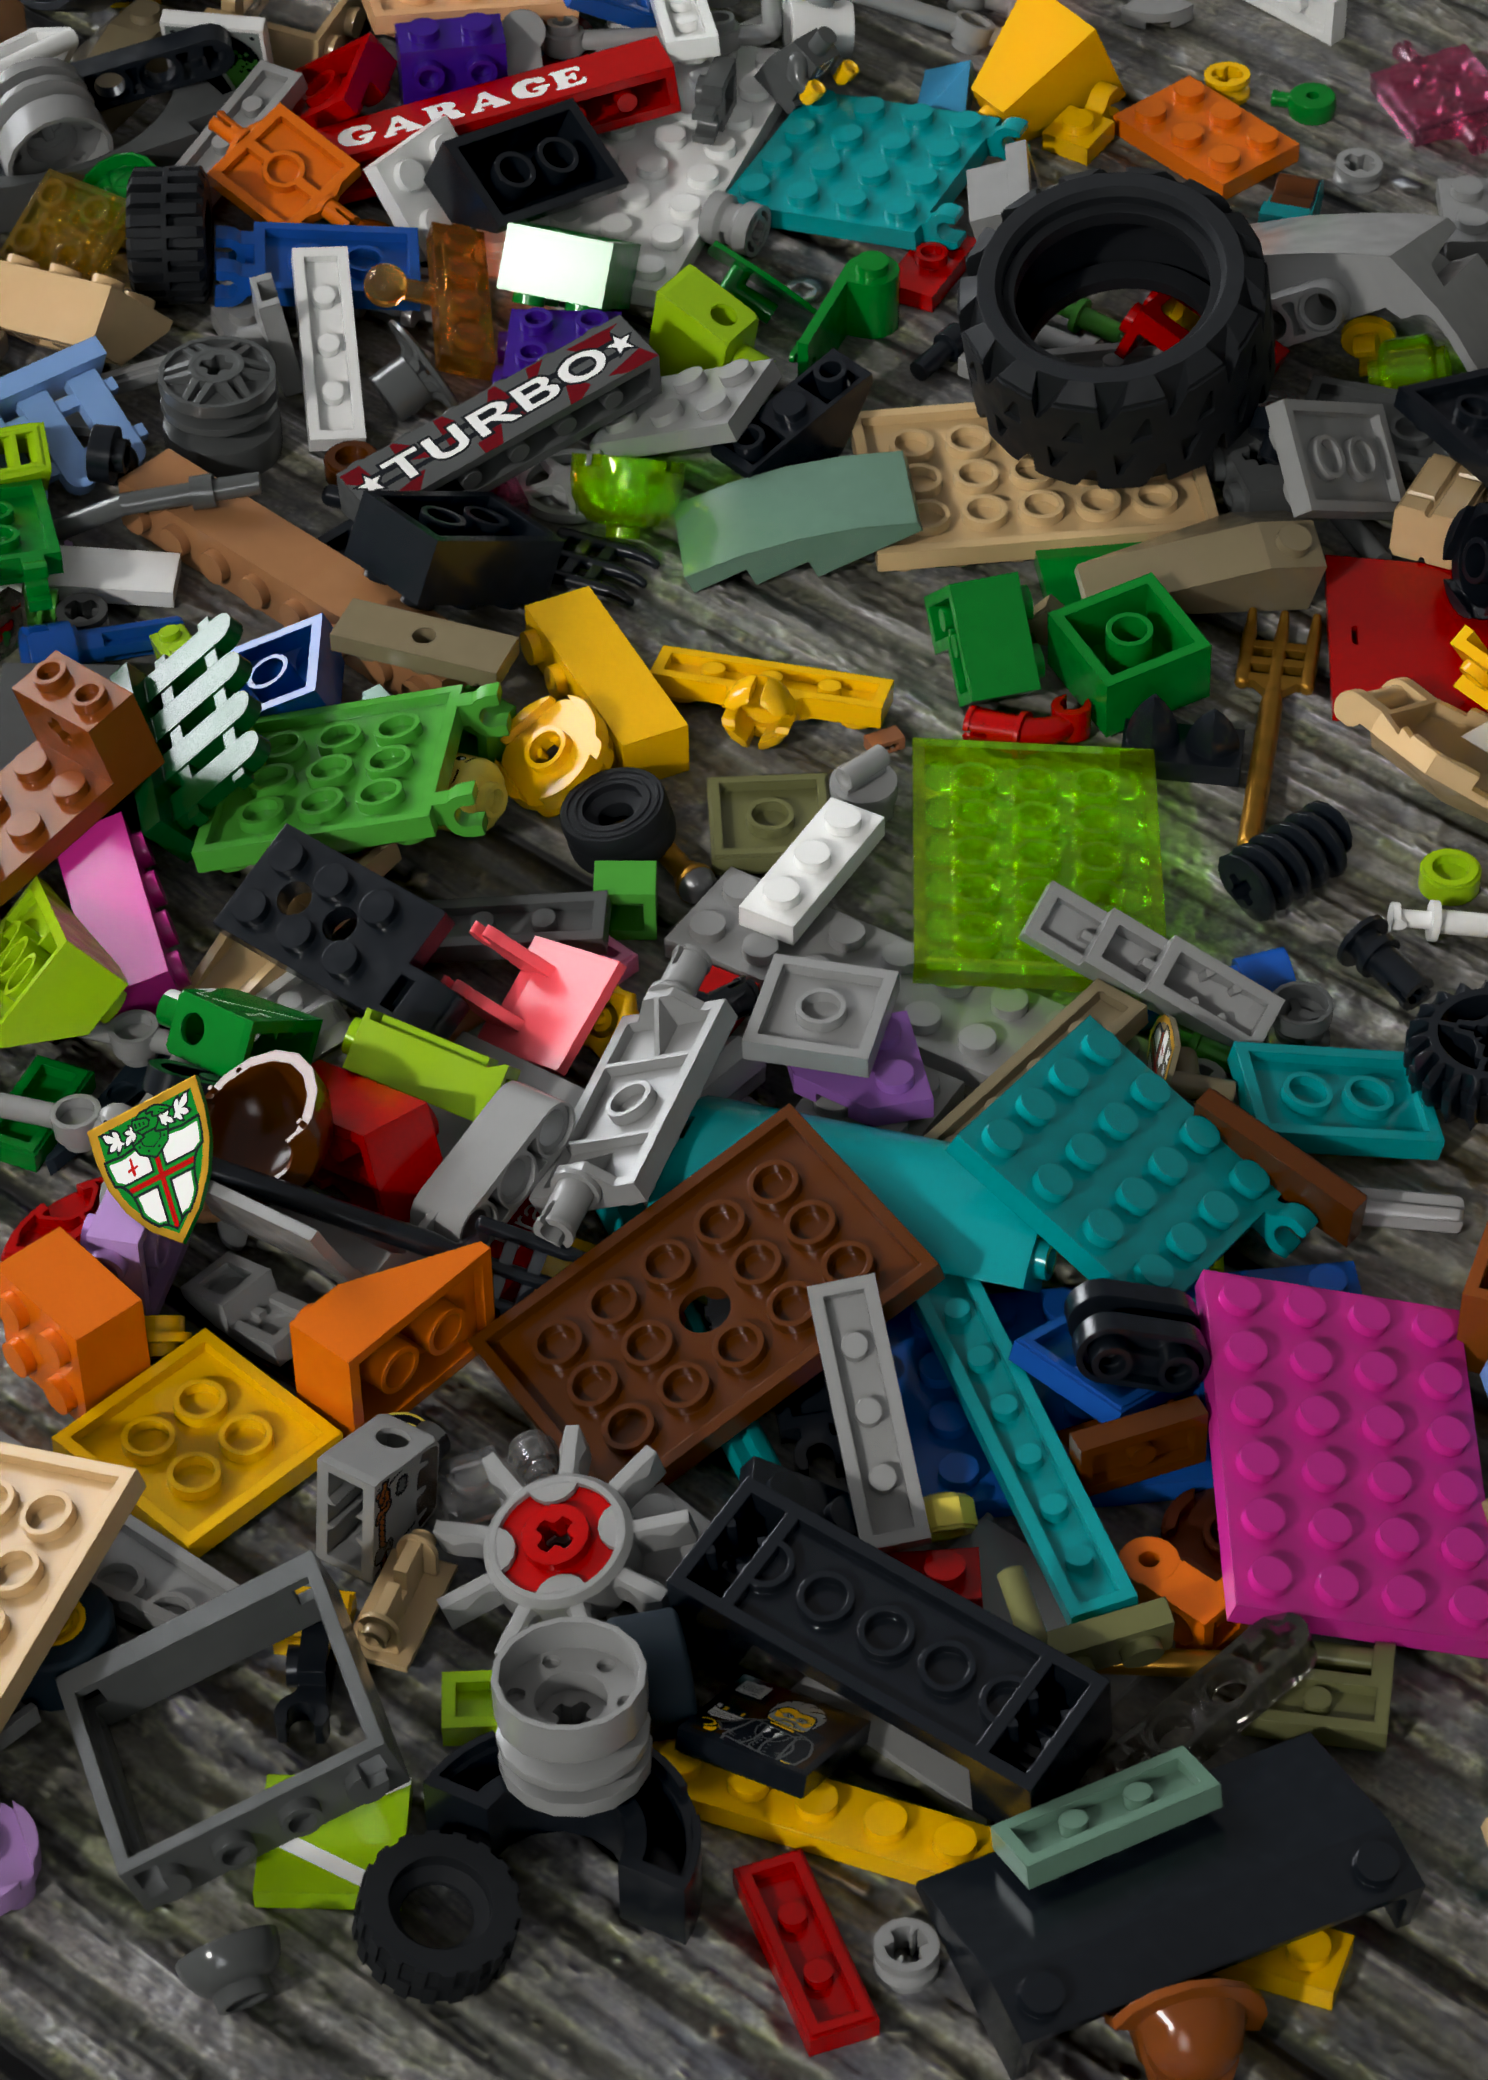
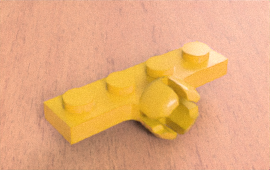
(769, 696)

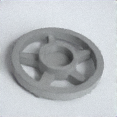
(556, 487)

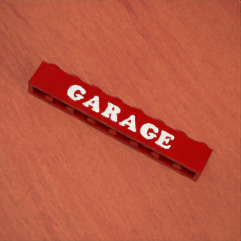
(609, 87)

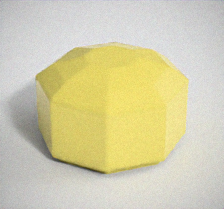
(950, 1515)

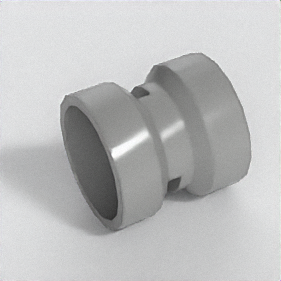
(734, 223)

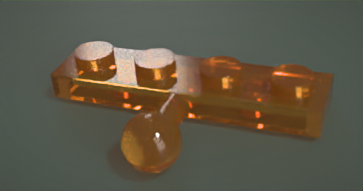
(456, 294)

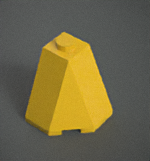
(1041, 66)

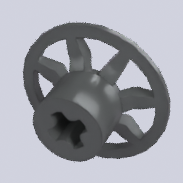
(410, 379)

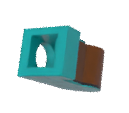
(1293, 198)

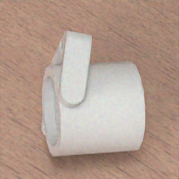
(802, 17)

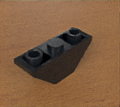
(803, 420)

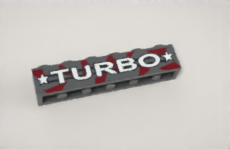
(515, 419)

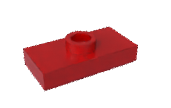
(931, 273)

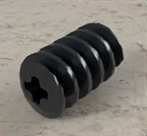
(1287, 860)

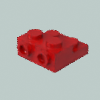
(345, 82)

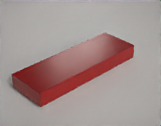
(806, 1952)

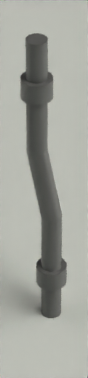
(201, 492)

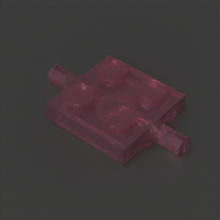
(1435, 95)

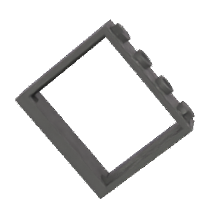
(188, 1652)

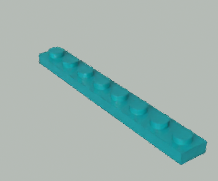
(1024, 1451)

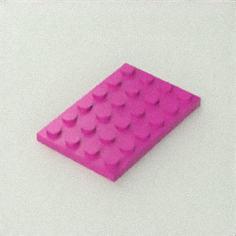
(1345, 1464)

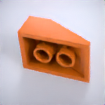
(391, 1335)

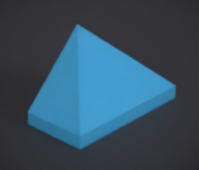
(949, 86)

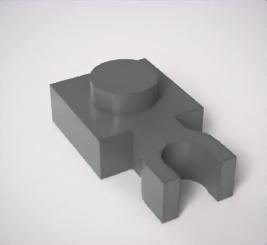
(714, 99)

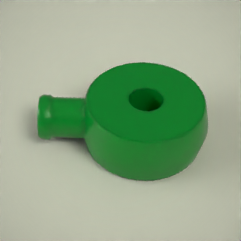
(1307, 103)

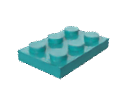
(1336, 1100)

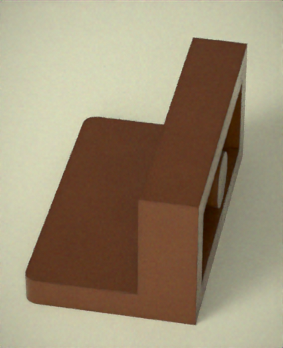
(1137, 1445)

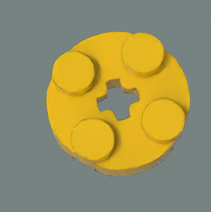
(581, 752)

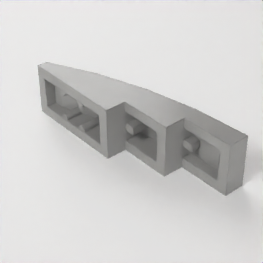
(1157, 971)

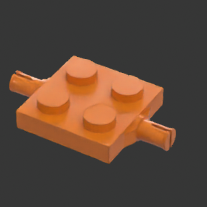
(282, 170)

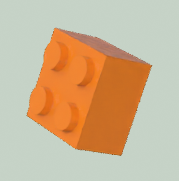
(70, 1323)

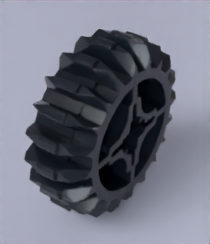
(1450, 1054)

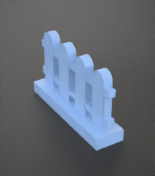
(76, 373)

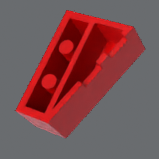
(380, 1143)

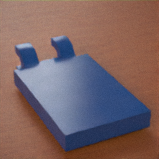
(270, 250)

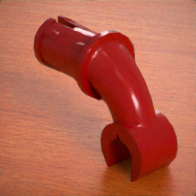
(1061, 726)

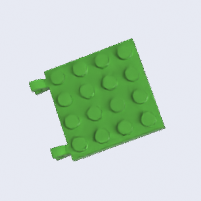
(356, 776)

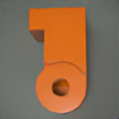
(1192, 1596)

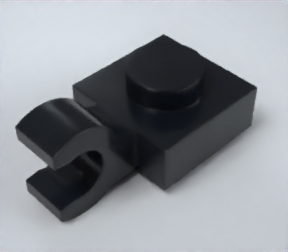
(311, 1671)

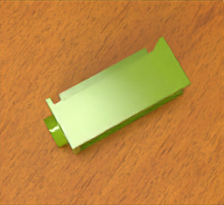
(423, 1064)

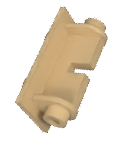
(403, 1602)

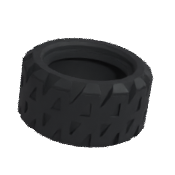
(1100, 237)

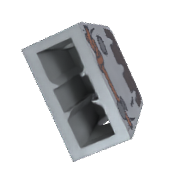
(376, 1491)

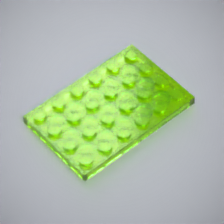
(1004, 824)

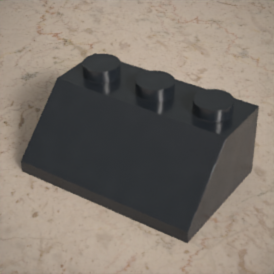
(523, 169)

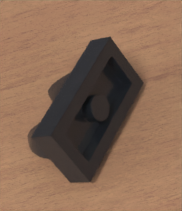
(1189, 753)

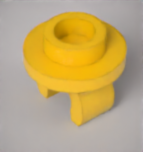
(1363, 337)

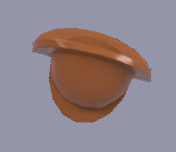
(1192, 2028)

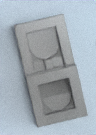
(245, 1305)

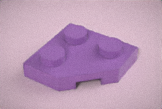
(892, 1093)

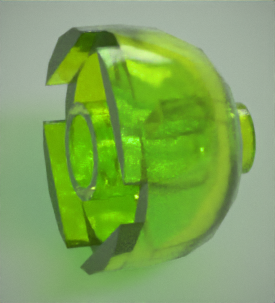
(626, 492)

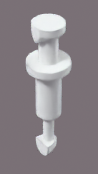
(1437, 921)

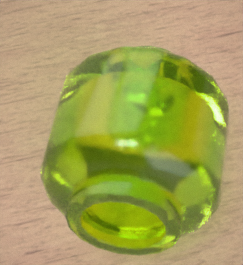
(1409, 361)

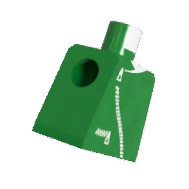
(220, 1025)

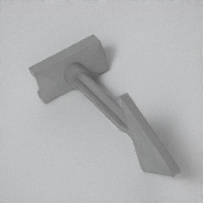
(269, 332)

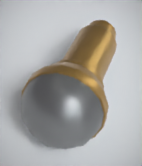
(690, 877)

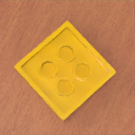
(206, 1438)

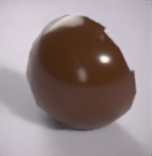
(272, 1117)

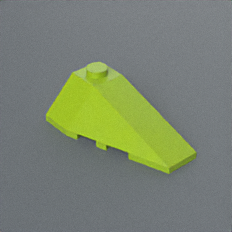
(52, 972)

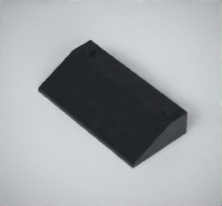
(1266, 1869)

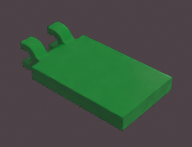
(28, 541)

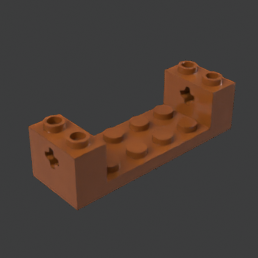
(84, 762)

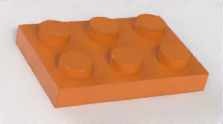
(1206, 137)

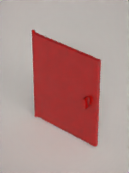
(1399, 627)

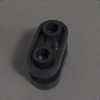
(1136, 1335)

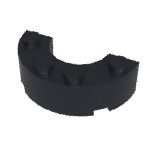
(650, 1833)

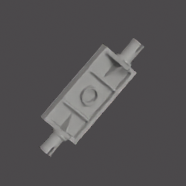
(636, 1100)

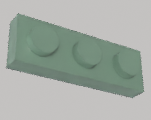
(1106, 1817)

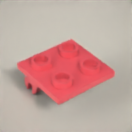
(549, 1002)

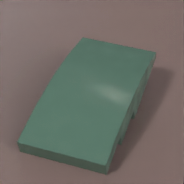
(797, 515)

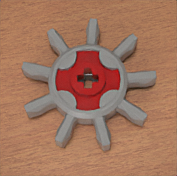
(563, 1542)

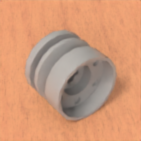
(48, 118)
(572, 1716)

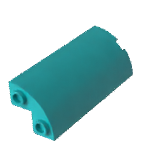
(910, 1174)

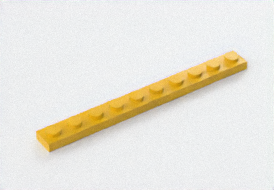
(920, 1842)

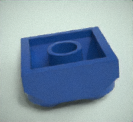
(294, 667)

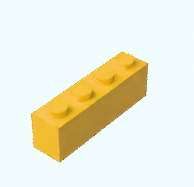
(592, 659)

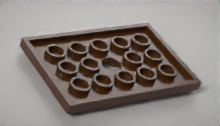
(751, 1226)

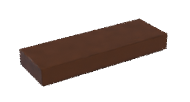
(1290, 1170)

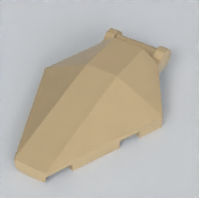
(1423, 740)

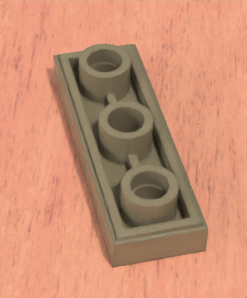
(424, 643)

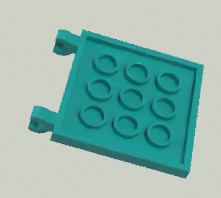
(873, 169)
(1121, 1168)

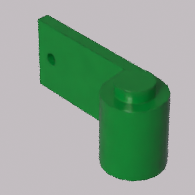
(858, 305)

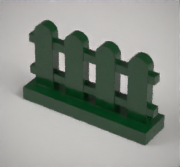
(200, 731)

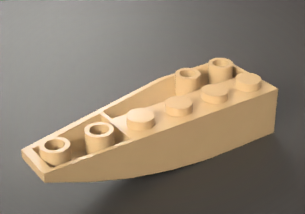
(62, 310)

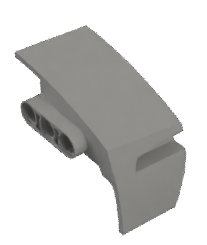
(1374, 265)
(484, 1172)

